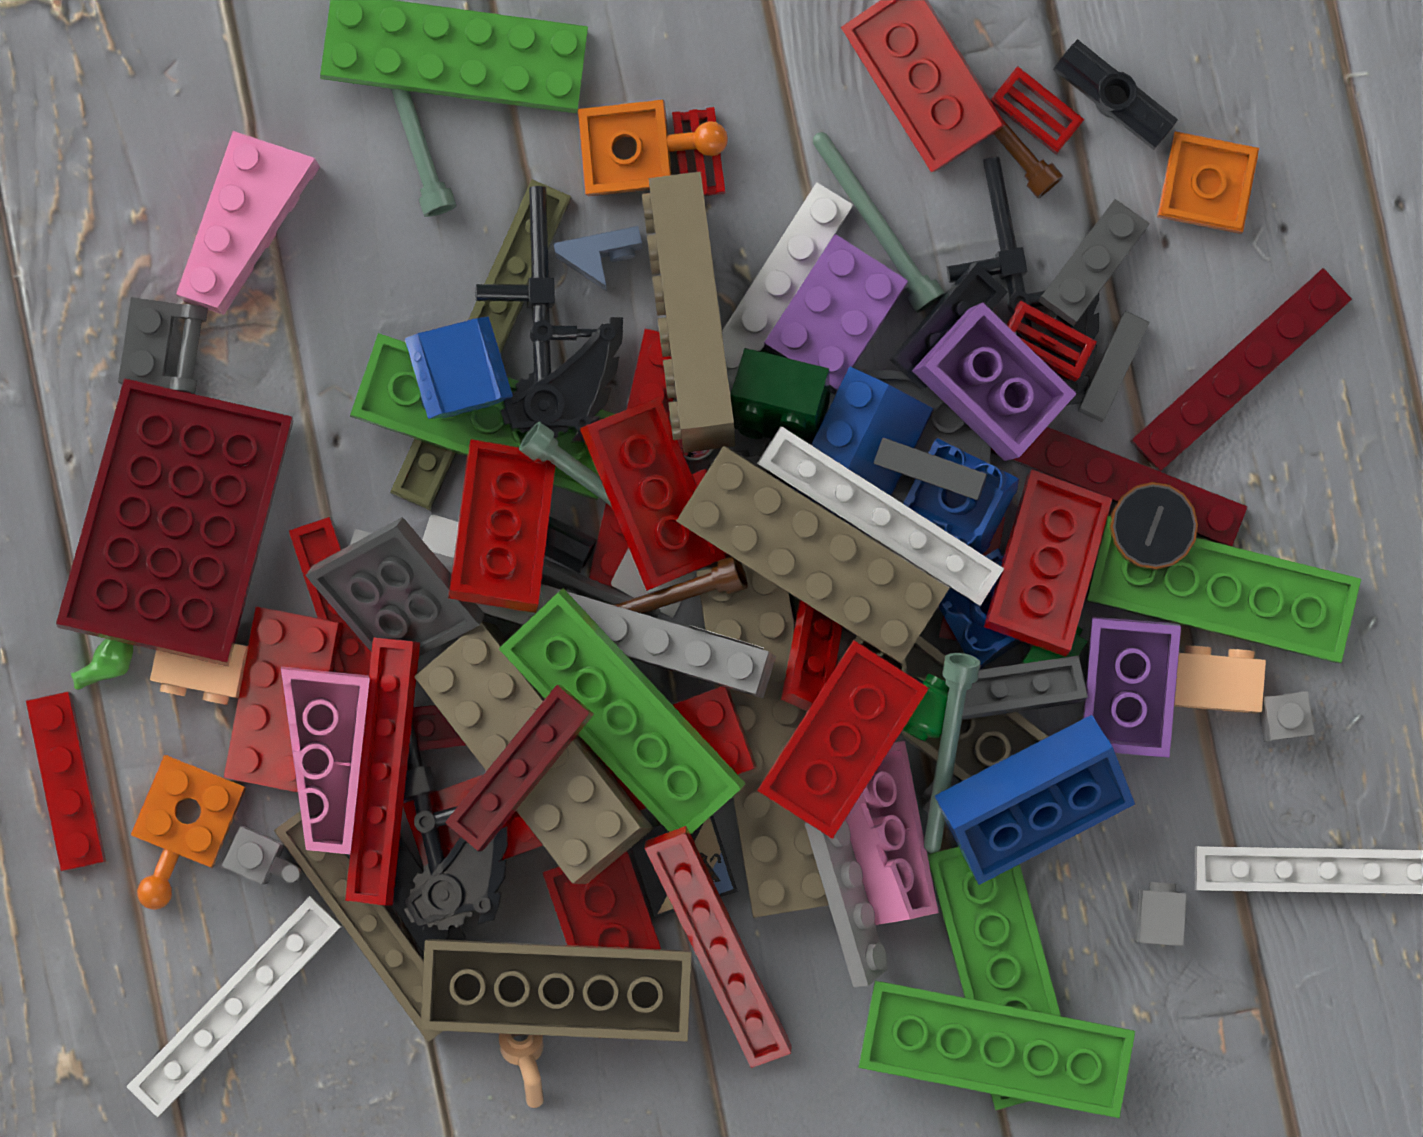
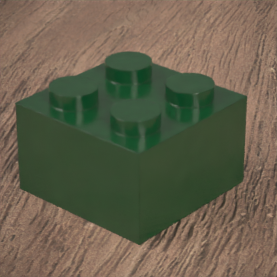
(777, 394)

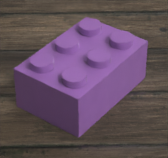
(836, 310)
(994, 382)
(1133, 683)

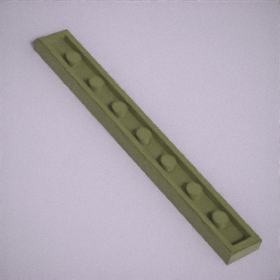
(428, 464)

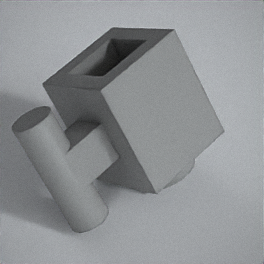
(259, 857)

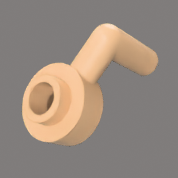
(524, 1055)

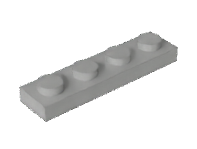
(849, 905)

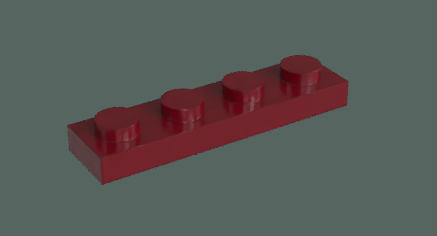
(519, 768)

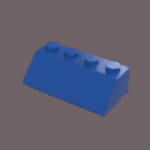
(860, 418)
(1035, 799)

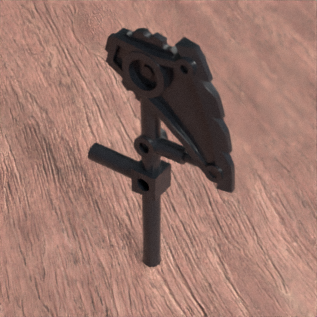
(1011, 265)
(578, 387)
(466, 877)

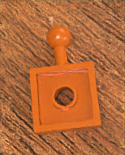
(647, 125)
(196, 841)

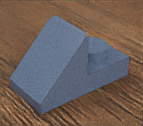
(586, 252)

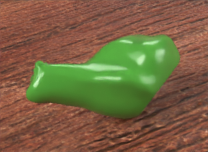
(108, 662)

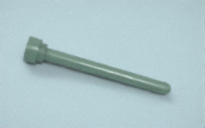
(435, 196)
(921, 289)
(542, 445)
(960, 672)

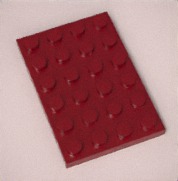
(175, 522)

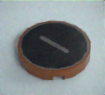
(1153, 526)

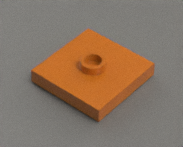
(1208, 182)

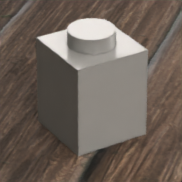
(1286, 716)
(1161, 915)

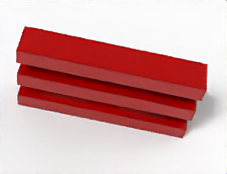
(693, 117)
(1025, 122)
(1059, 328)

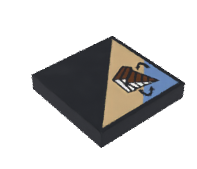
(712, 852)

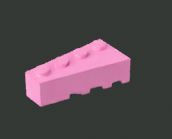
(245, 209)
(326, 739)
(890, 843)

